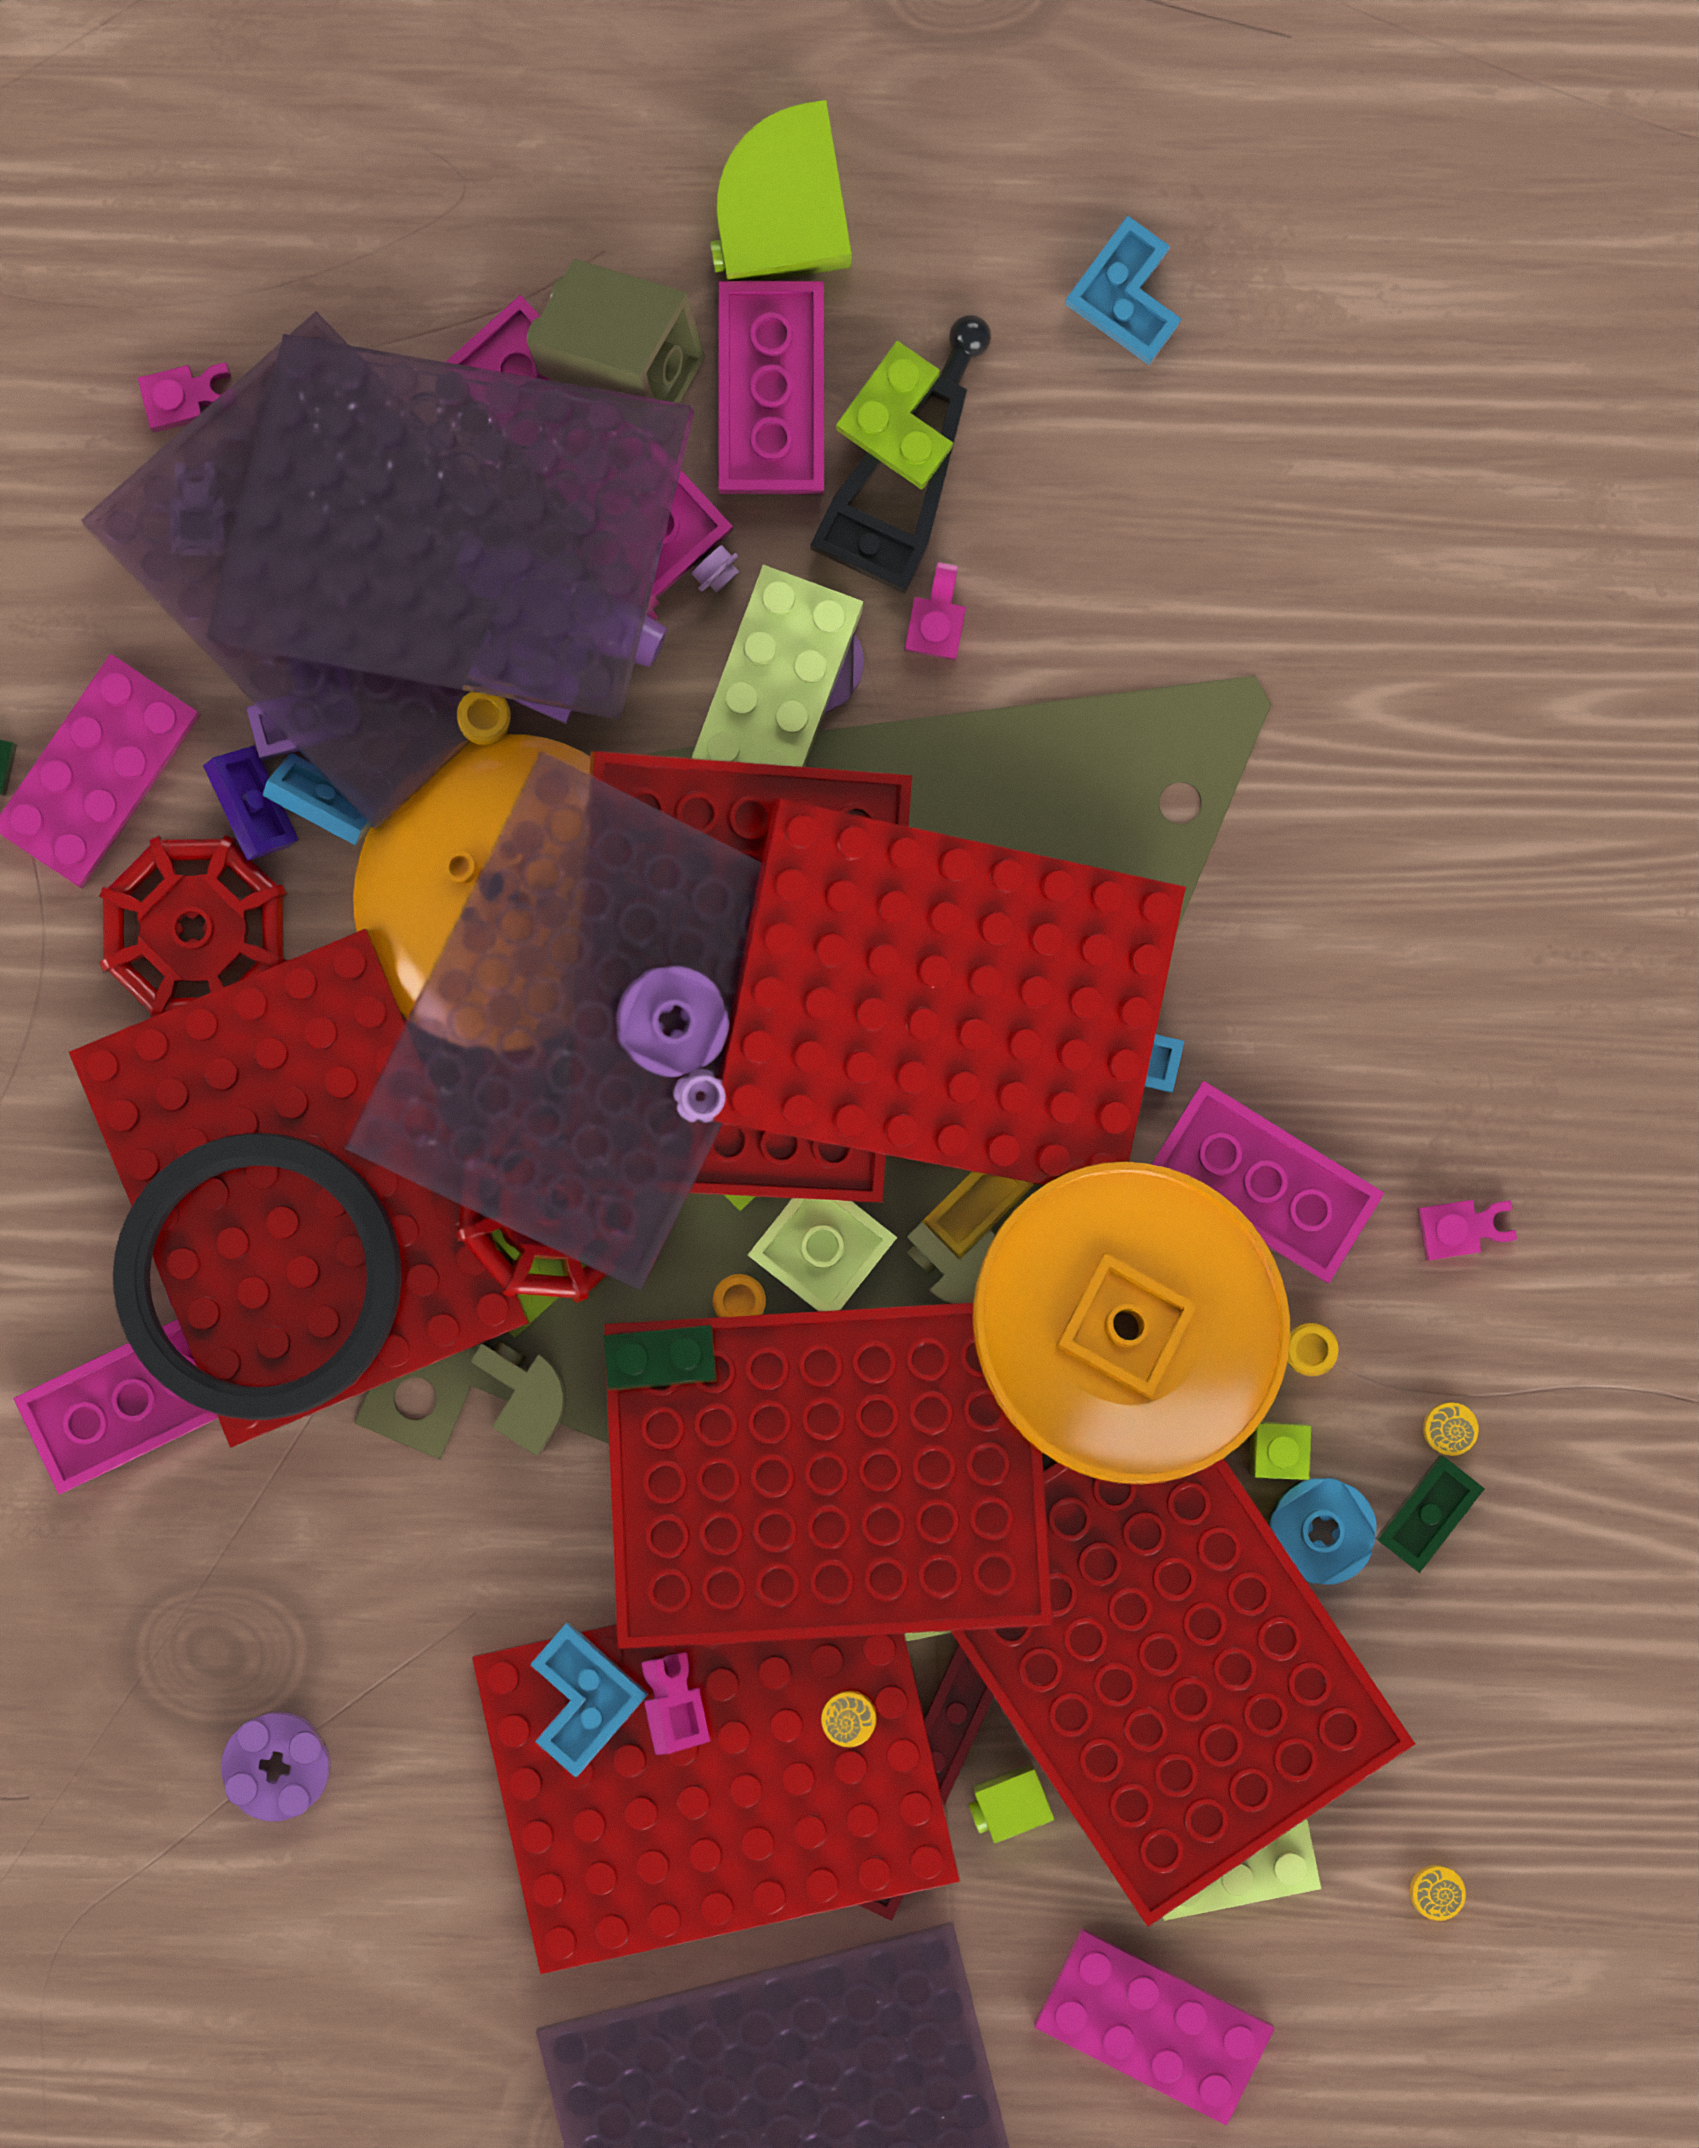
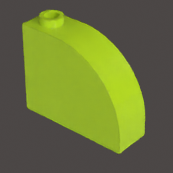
(782, 200)

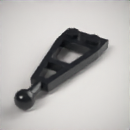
(877, 546)

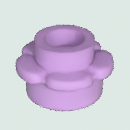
(716, 570)
(685, 1094)

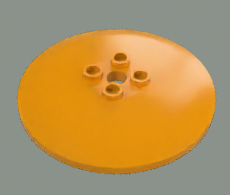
(432, 850)
(1204, 1309)

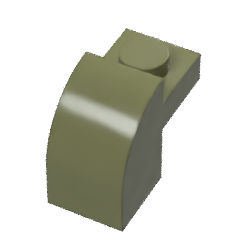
(959, 1275)
(538, 1396)

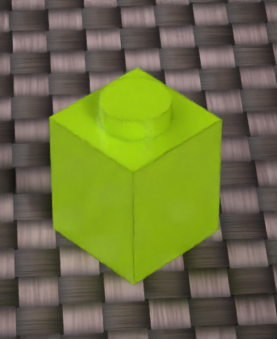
(1280, 1451)
(1010, 1804)

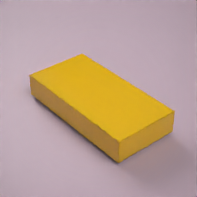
(973, 1209)

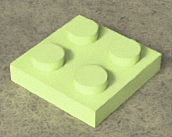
(822, 1250)

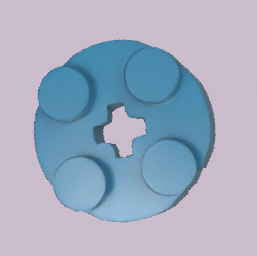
(1352, 1536)

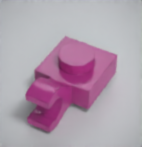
(937, 623)

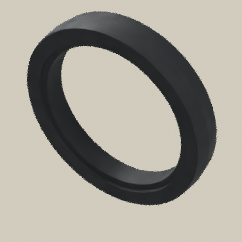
(137, 1245)

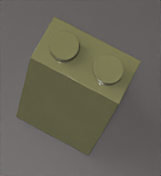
(617, 334)

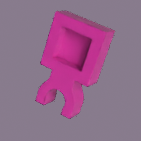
(177, 396)
(1456, 1228)
(676, 1712)

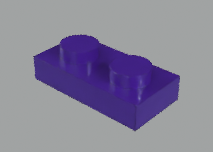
(255, 820)

